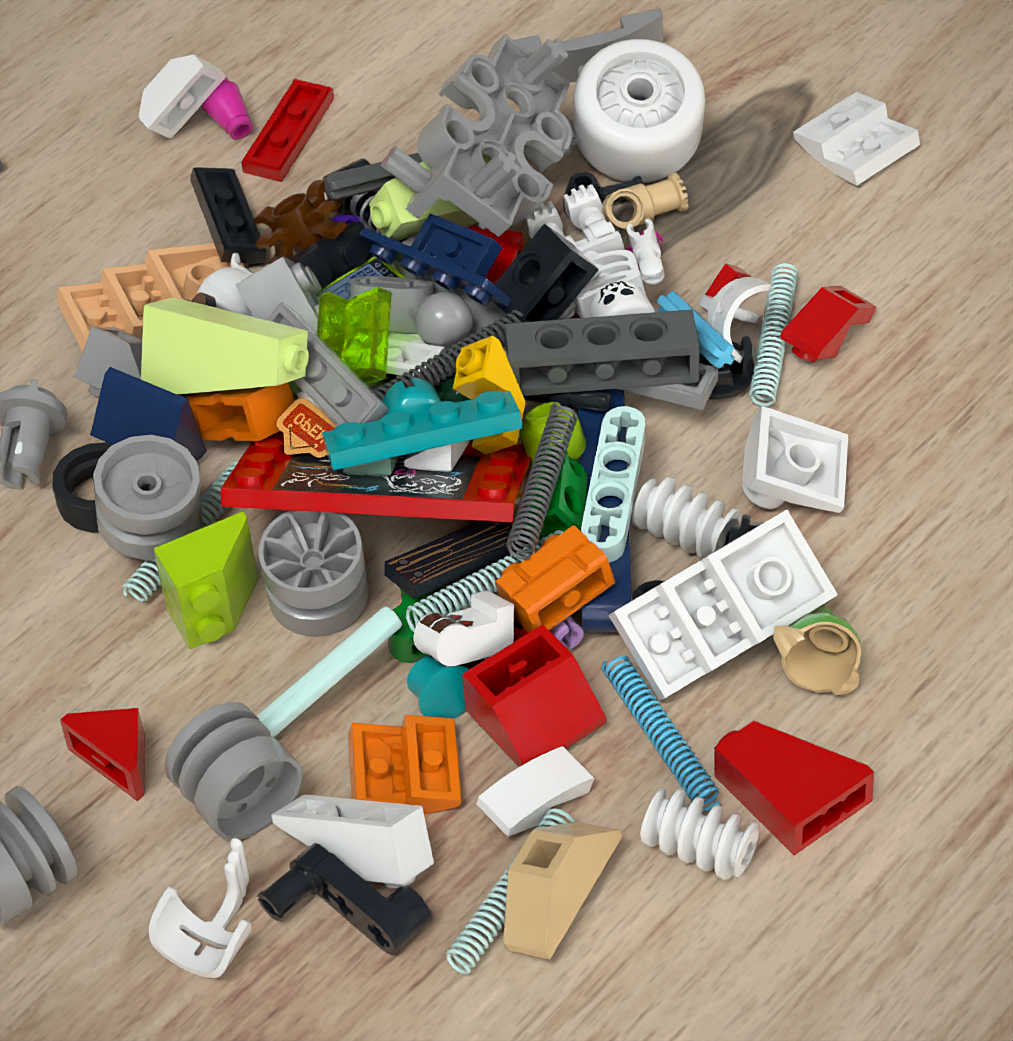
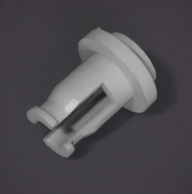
(27, 419)

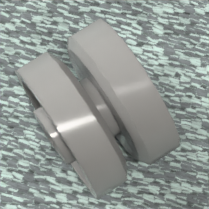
(146, 494)

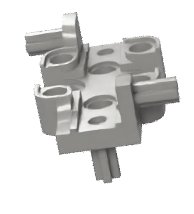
(453, 146)

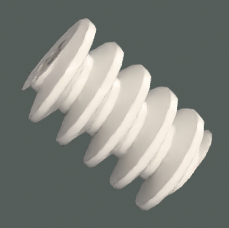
(681, 520)
(699, 835)

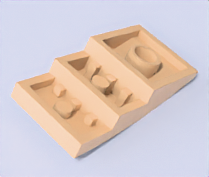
(126, 289)

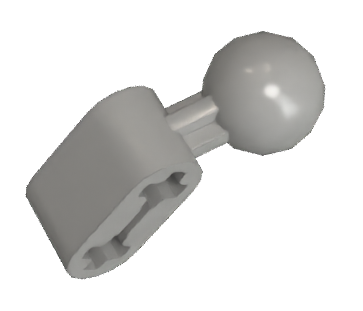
(415, 308)

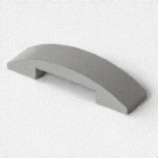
(580, 50)

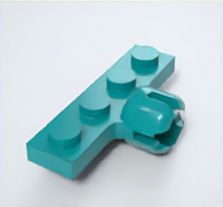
(419, 423)

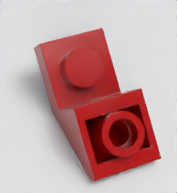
(825, 321)

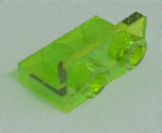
(358, 330)

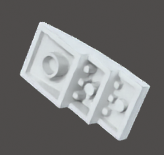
(723, 605)

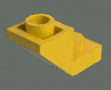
(483, 369)

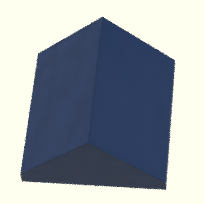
(139, 408)

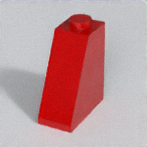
(791, 783)

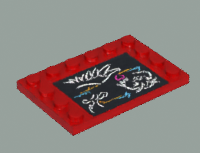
(475, 489)

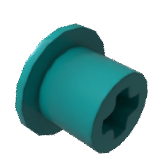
(437, 688)

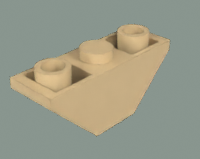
(552, 882)

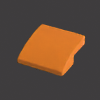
(406, 763)

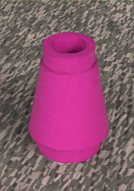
(228, 110)

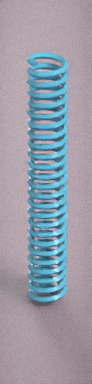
(634, 688)

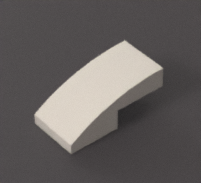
(532, 789)

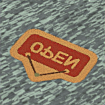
(303, 428)

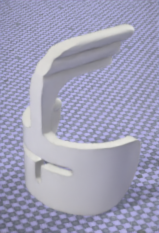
(728, 302)
(173, 916)

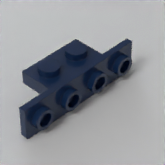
(449, 254)

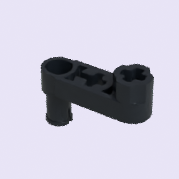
(383, 920)

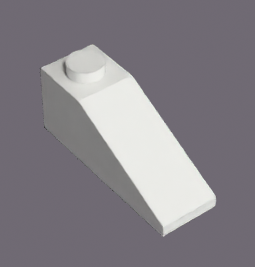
(371, 837)

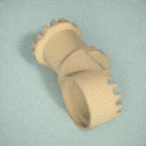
(648, 201)

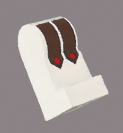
(468, 632)

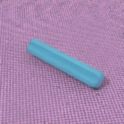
(711, 342)

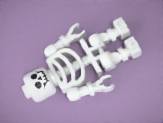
(618, 282)

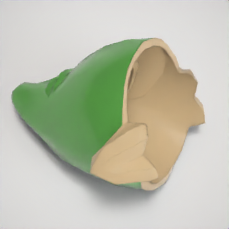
(820, 652)

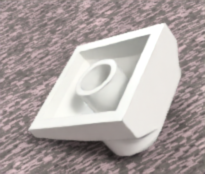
(794, 462)

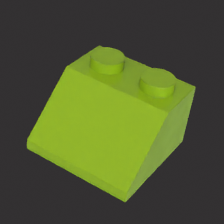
(208, 578)

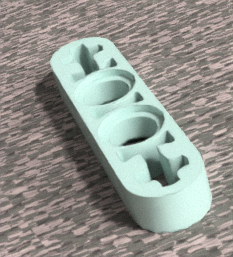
(611, 483)

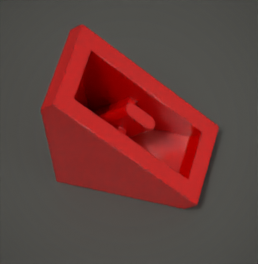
(111, 745)

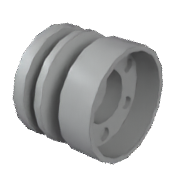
(232, 770)
(30, 852)

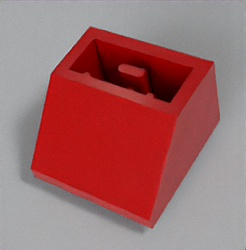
(532, 697)

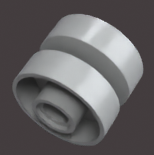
(314, 572)

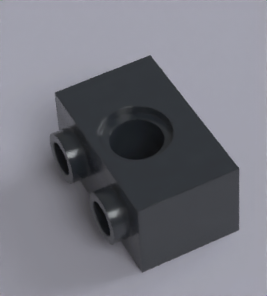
(545, 277)

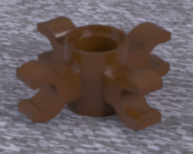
(299, 221)

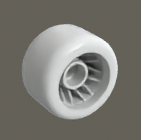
(638, 110)

